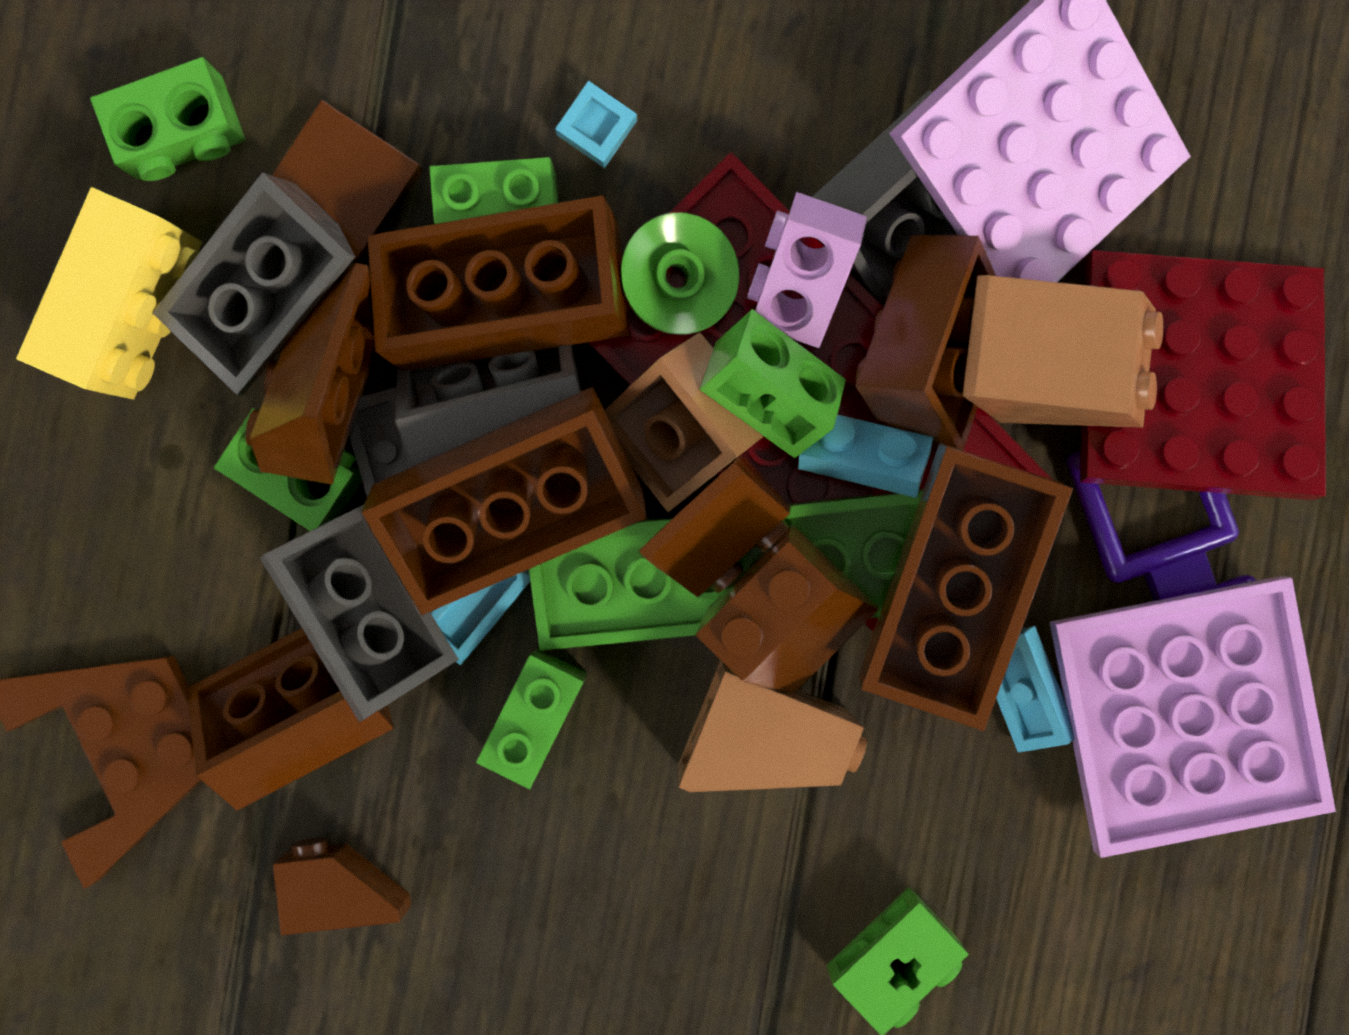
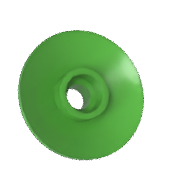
(701, 255)

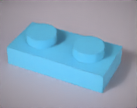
(870, 456)
(1033, 698)

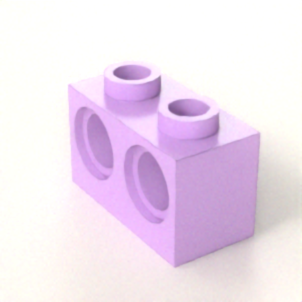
(809, 271)

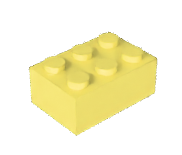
(100, 301)

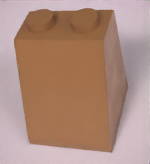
(1061, 353)
(767, 739)

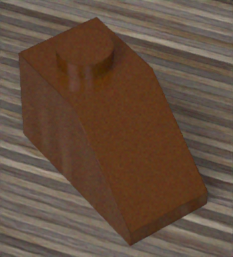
(333, 889)

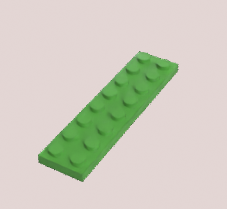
(617, 596)

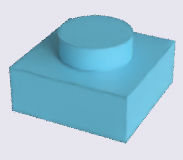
(596, 124)

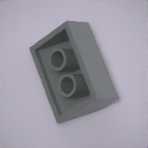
(896, 206)
(256, 280)
(467, 399)
(358, 613)

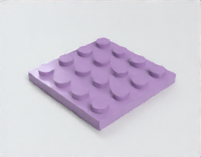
(1043, 138)
(1193, 716)

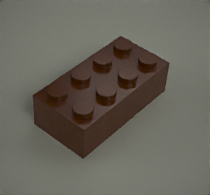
(498, 284)
(505, 502)
(963, 586)

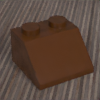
(718, 529)

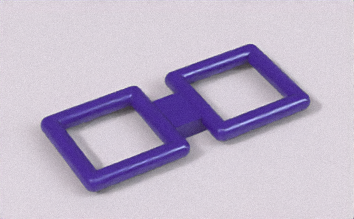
(1169, 567)

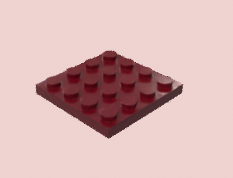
(1233, 379)

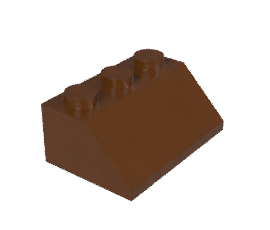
(922, 340)
(317, 384)
(272, 721)

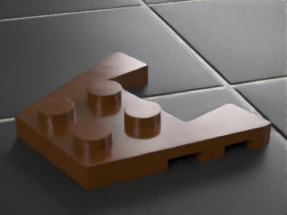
(135, 737)

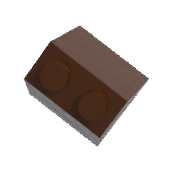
(784, 615)

